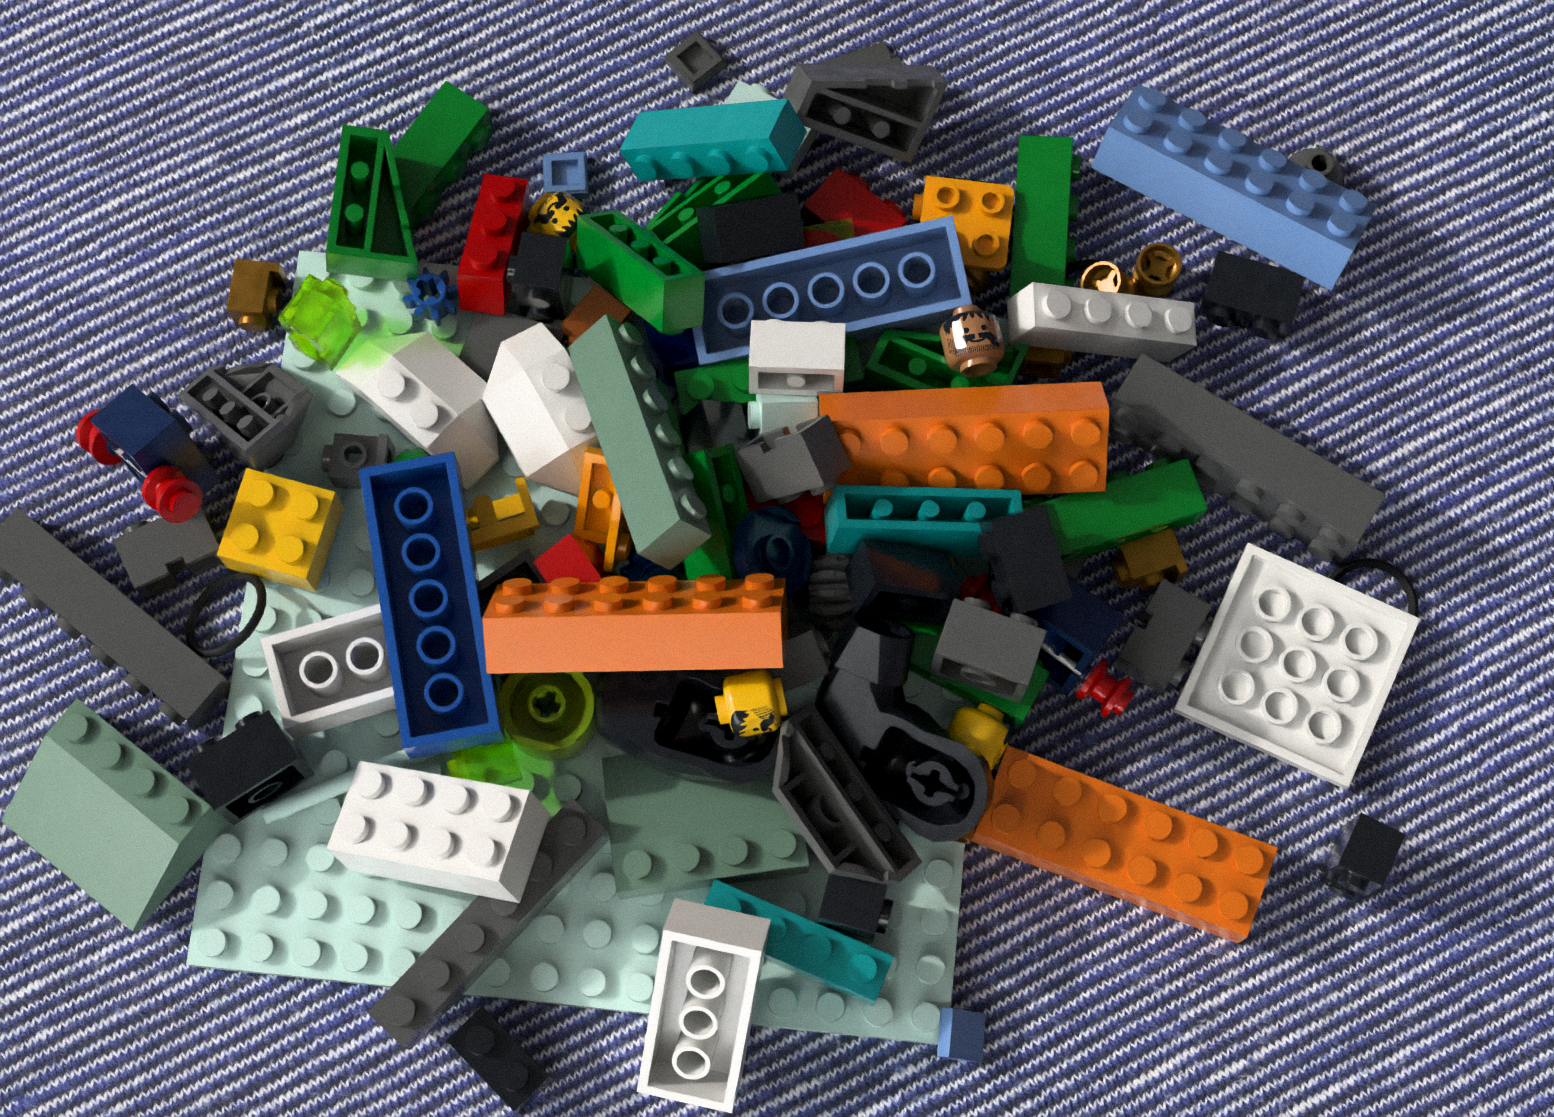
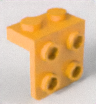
(979, 213)
(600, 512)

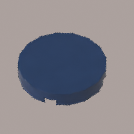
(773, 544)

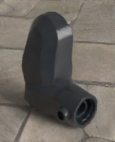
(675, 726)
(911, 763)

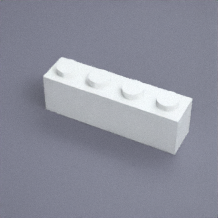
(1101, 322)

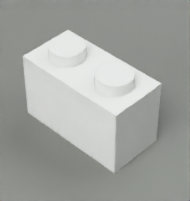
(796, 357)

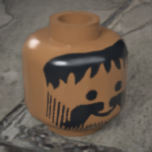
(972, 341)

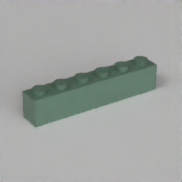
(639, 442)

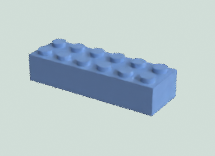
(1234, 185)
(869, 282)

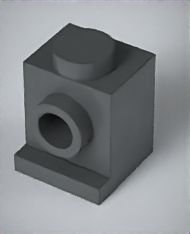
(346, 475)

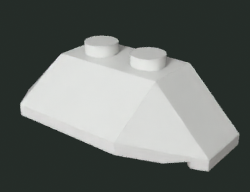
(427, 398)
(541, 409)

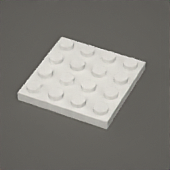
(1296, 665)

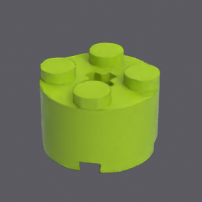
(562, 732)

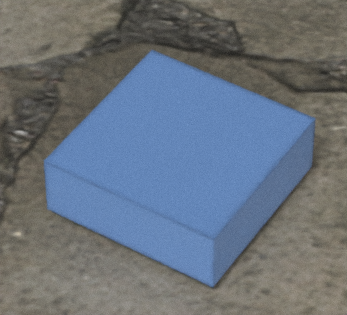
(566, 173)
(961, 1035)

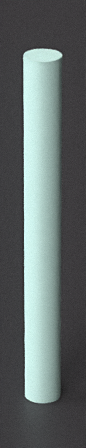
(328, 788)

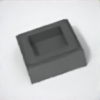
(695, 61)

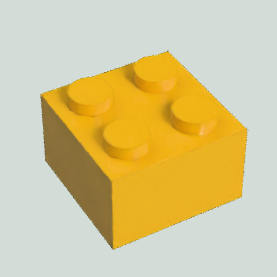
(280, 530)

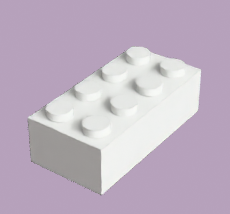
(330, 671)
(439, 831)
(703, 1005)

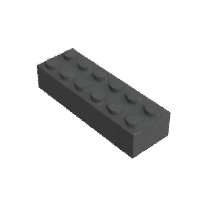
(1243, 460)

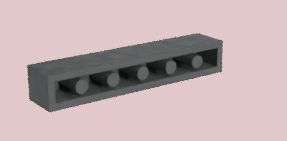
(110, 621)
(486, 930)

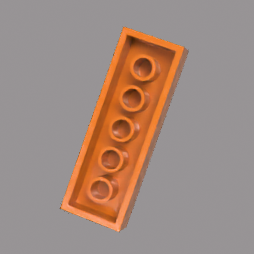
(975, 437)
(636, 624)
(1126, 845)

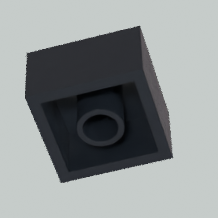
(248, 766)

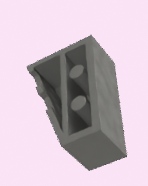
(868, 103)

